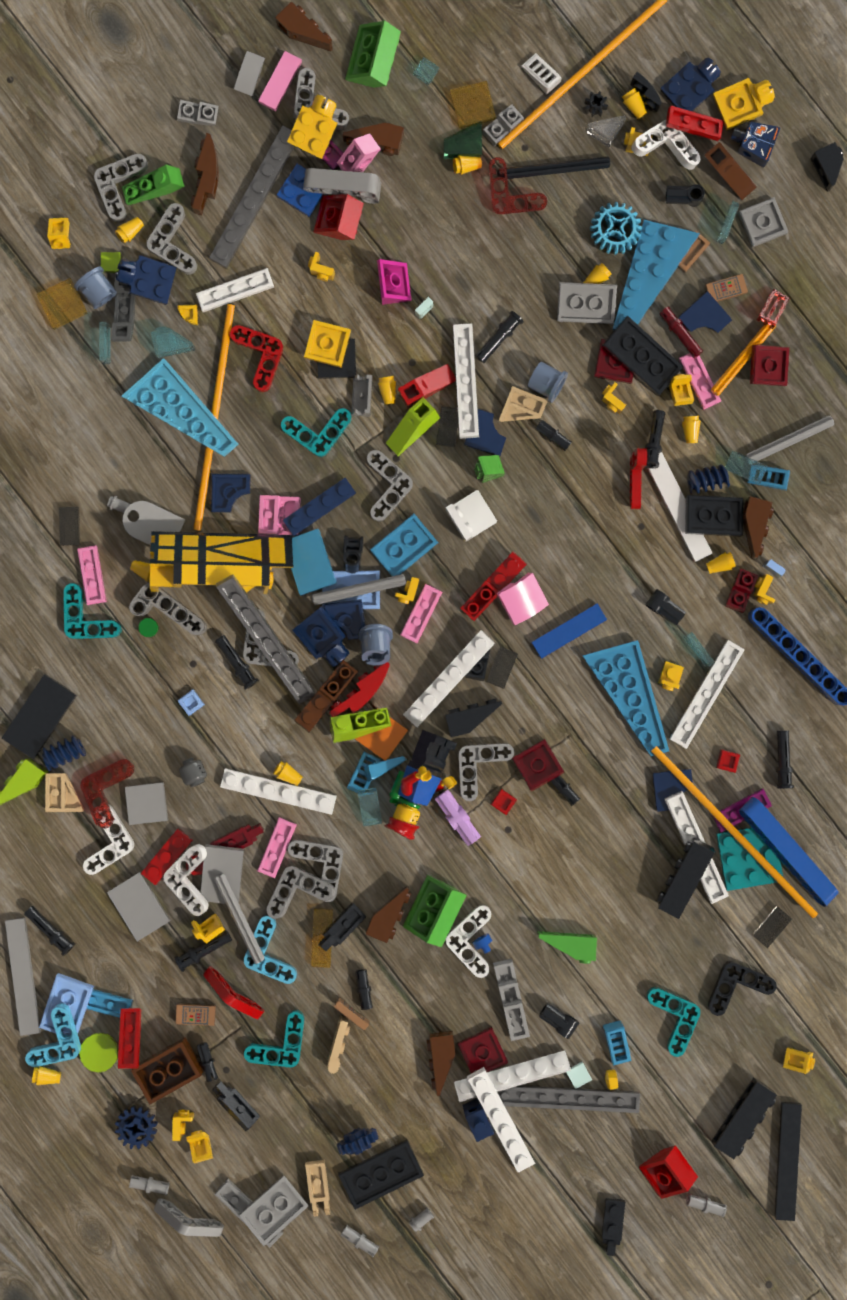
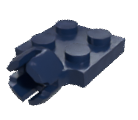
(691, 84)
(147, 278)
(322, 637)

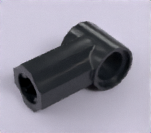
(682, 195)
(661, 604)
(563, 1023)

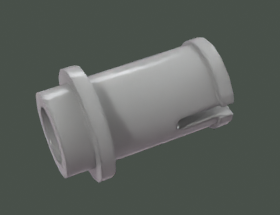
(117, 504)
(421, 1219)

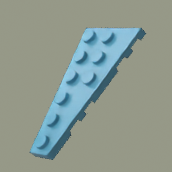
(174, 402)

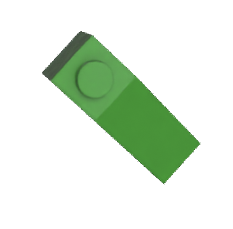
(578, 946)

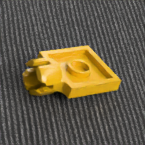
(743, 101)
(314, 127)

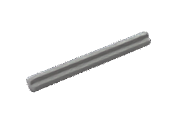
(791, 438)
(359, 589)
(239, 918)

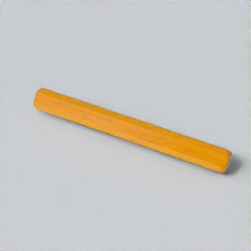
(741, 360)

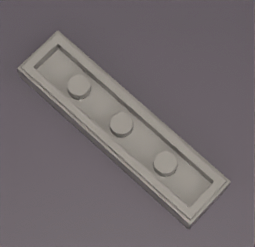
(237, 1202)

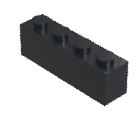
(685, 878)
(744, 1118)

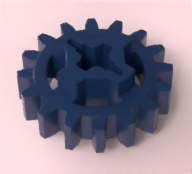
(128, 1126)
(357, 1141)

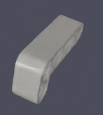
(343, 182)
(171, 612)

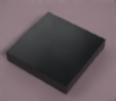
(348, 367)

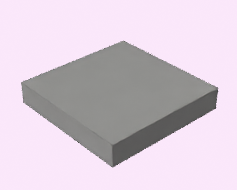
(763, 222)
(146, 803)

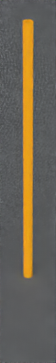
(581, 73)
(215, 411)
(734, 832)

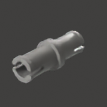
(149, 1185)
(706, 1205)
(359, 1241)

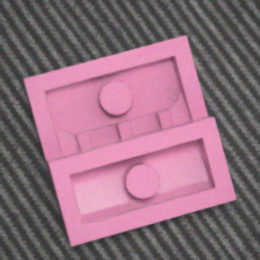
(272, 512)
(522, 599)

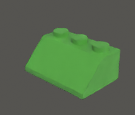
(373, 54)
(434, 911)

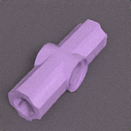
(457, 817)

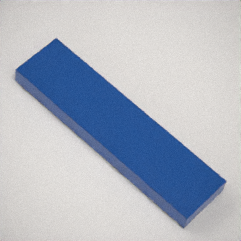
(569, 631)

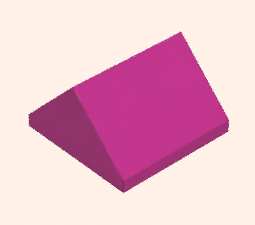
(393, 282)

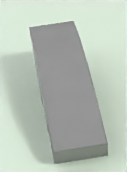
(511, 999)

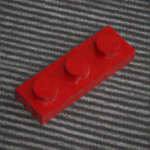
(694, 123)
(166, 856)
(129, 1038)

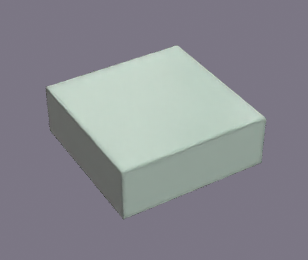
(424, 308)
(579, 1075)

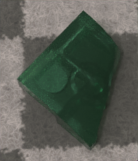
(464, 143)

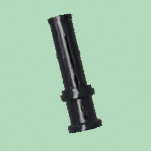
(505, 330)
(654, 447)
(241, 669)
(784, 770)
(55, 936)
(195, 957)

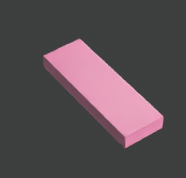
(280, 81)
(700, 380)
(92, 575)
(421, 613)
(277, 847)

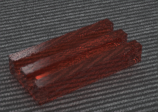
(767, 320)

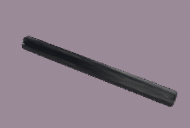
(557, 167)

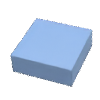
(774, 568)
(191, 702)

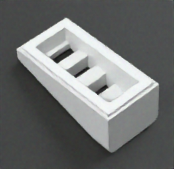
(546, 87)

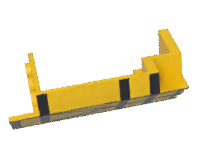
(211, 557)

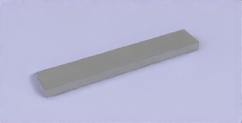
(22, 976)

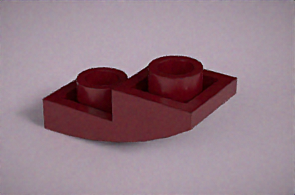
(741, 590)

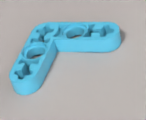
(260, 967)
(64, 1041)

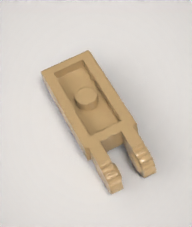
(337, 1045)
(318, 1185)

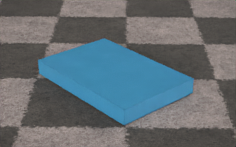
(404, 546)
(311, 563)

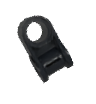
(352, 551)

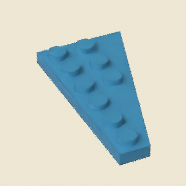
(653, 264)
(626, 681)

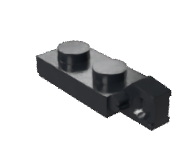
(342, 927)
(236, 1105)
(613, 1224)

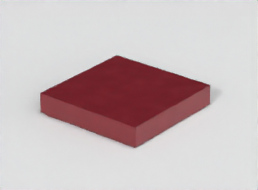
(769, 365)
(610, 368)
(538, 765)
(482, 1051)

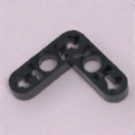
(732, 981)

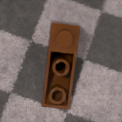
(300, 28)
(386, 135)
(730, 170)
(755, 520)
(384, 919)
(442, 1057)

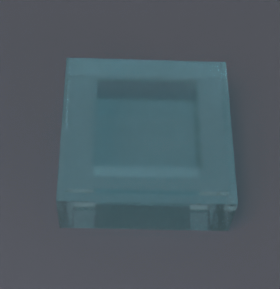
(426, 71)

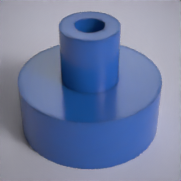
(482, 942)

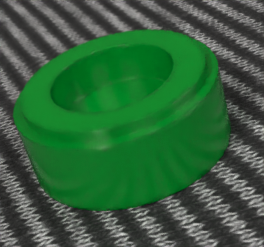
(148, 627)

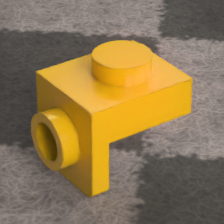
(322, 272)
(681, 390)
(613, 403)
(762, 585)
(208, 929)
(199, 1146)

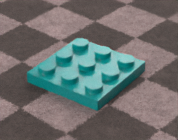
(739, 866)

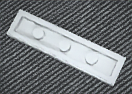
(235, 290)

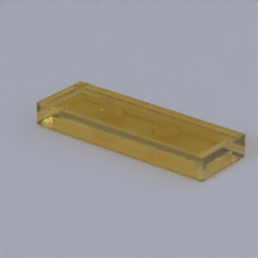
(321, 921)

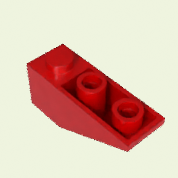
(426, 385)

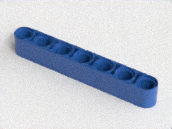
(790, 653)
(788, 851)

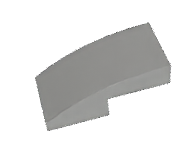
(249, 73)
(197, 113)
(503, 125)

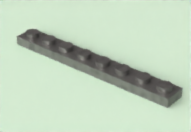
(253, 199)
(265, 638)
(571, 1099)

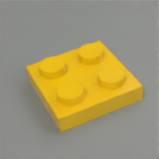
(327, 343)

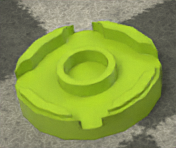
(99, 1052)

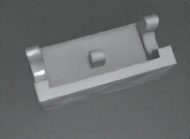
(362, 396)

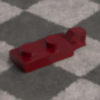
(240, 837)

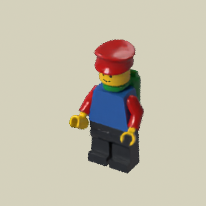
(419, 782)

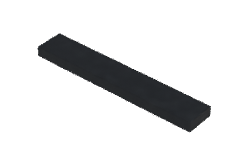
(788, 1161)

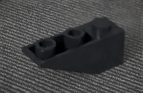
(467, 720)

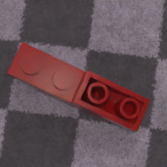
(496, 582)
(368, 687)

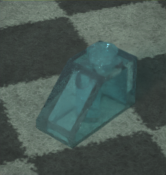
(170, 343)

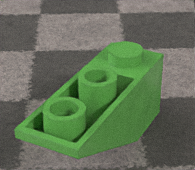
(153, 185)
(488, 468)

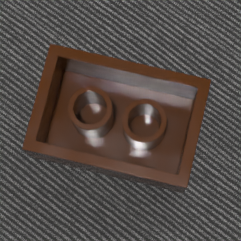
(167, 1070)

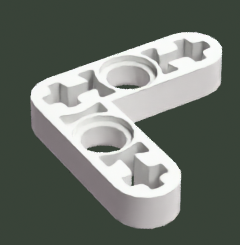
(669, 138)
(115, 846)
(181, 876)
(465, 936)

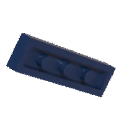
(319, 507)

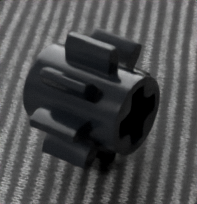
(597, 99)

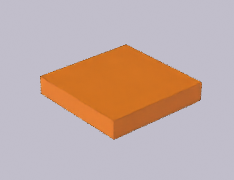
(385, 740)

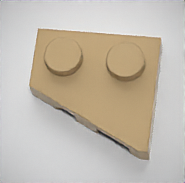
(522, 406)
(60, 794)

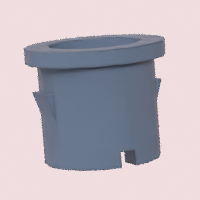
(96, 287)
(547, 381)
(375, 643)

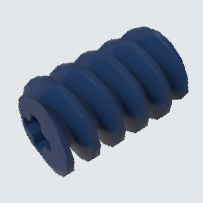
(708, 478)
(63, 753)

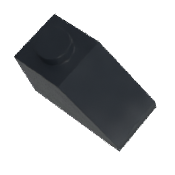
(828, 164)

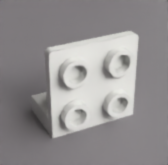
(471, 515)

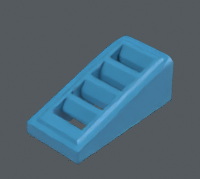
(786, 474)
(377, 769)
(351, 785)
(612, 1031)

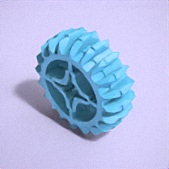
(607, 214)

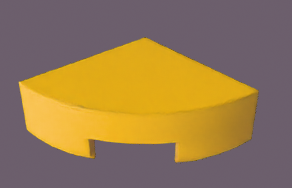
(189, 313)

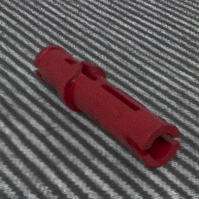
(680, 331)

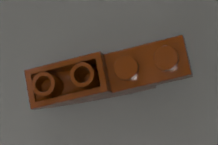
(208, 169)
(326, 696)

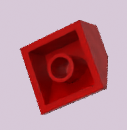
(338, 216)
(669, 1172)

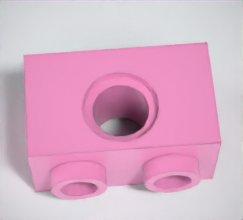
(359, 154)

